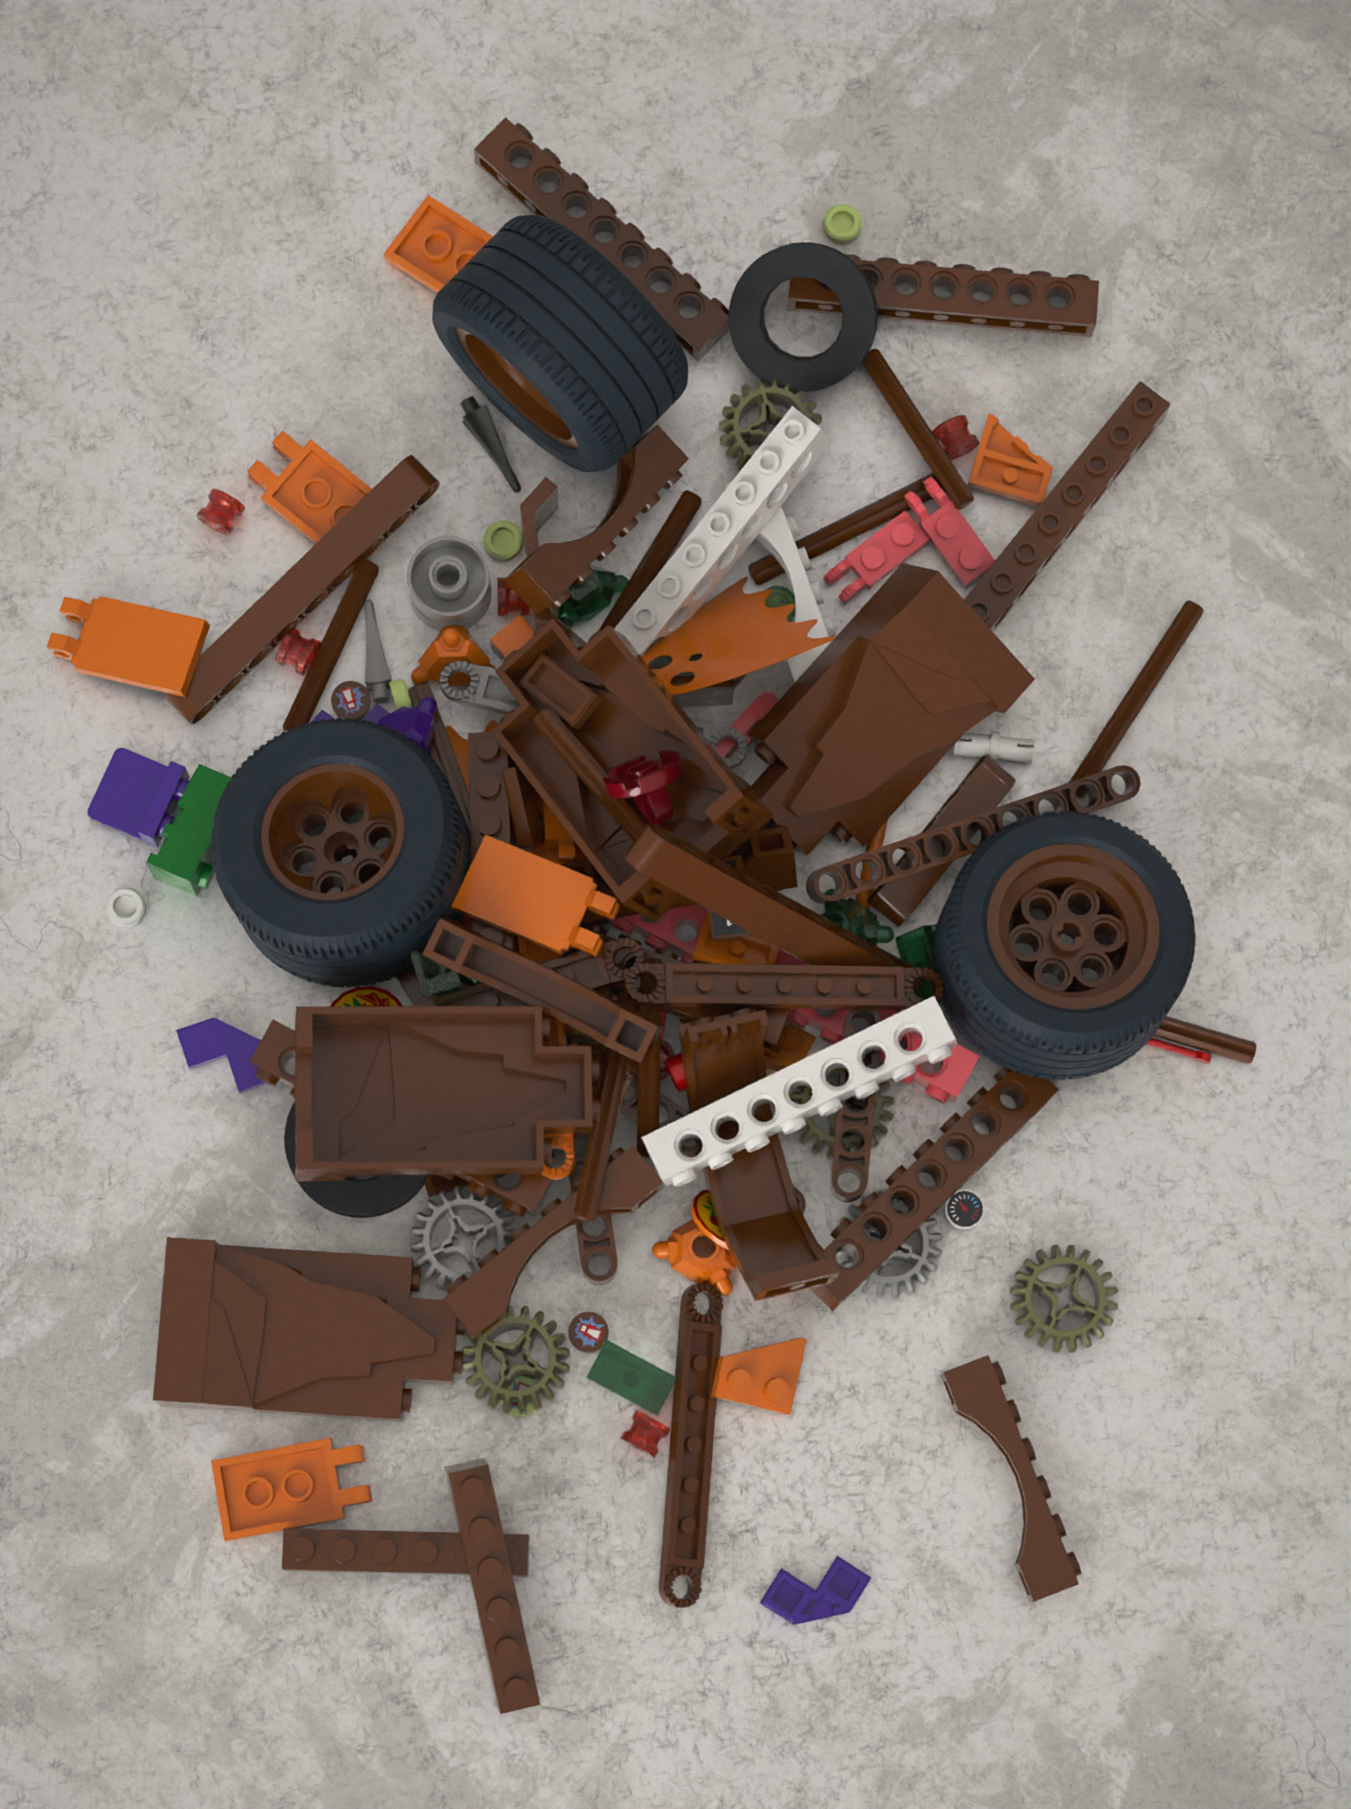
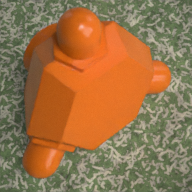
(450, 646)
(697, 1257)

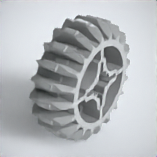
(446, 1247)
(903, 1254)

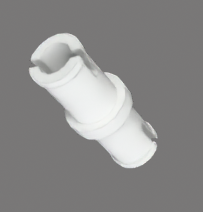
(995, 747)

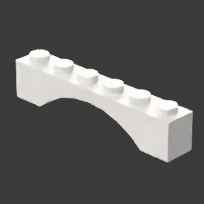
(779, 541)

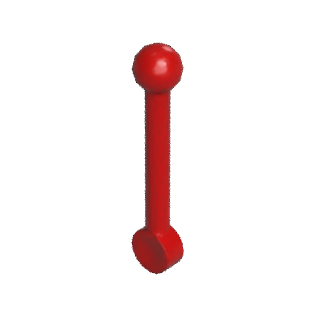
(1197, 1055)

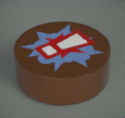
(351, 700)
(588, 1332)

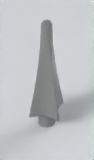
(376, 671)

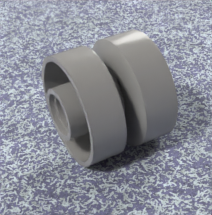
(449, 583)

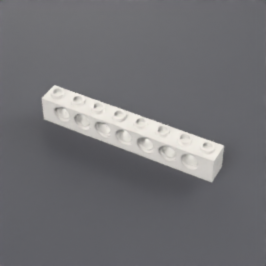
(725, 531)
(776, 1089)

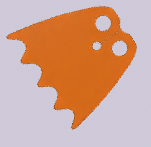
(734, 637)

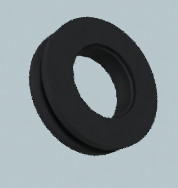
(748, 316)
(351, 1196)

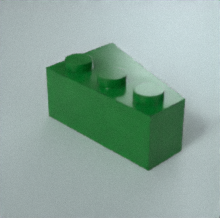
(186, 850)

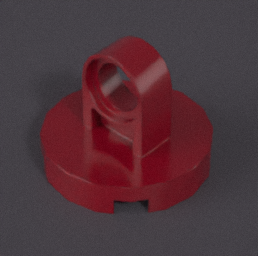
(647, 784)

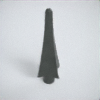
(482, 428)

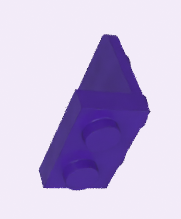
(138, 795)

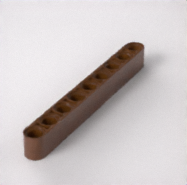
(305, 586)
(955, 839)
(752, 903)

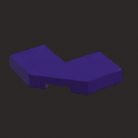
(216, 1040)
(833, 1596)

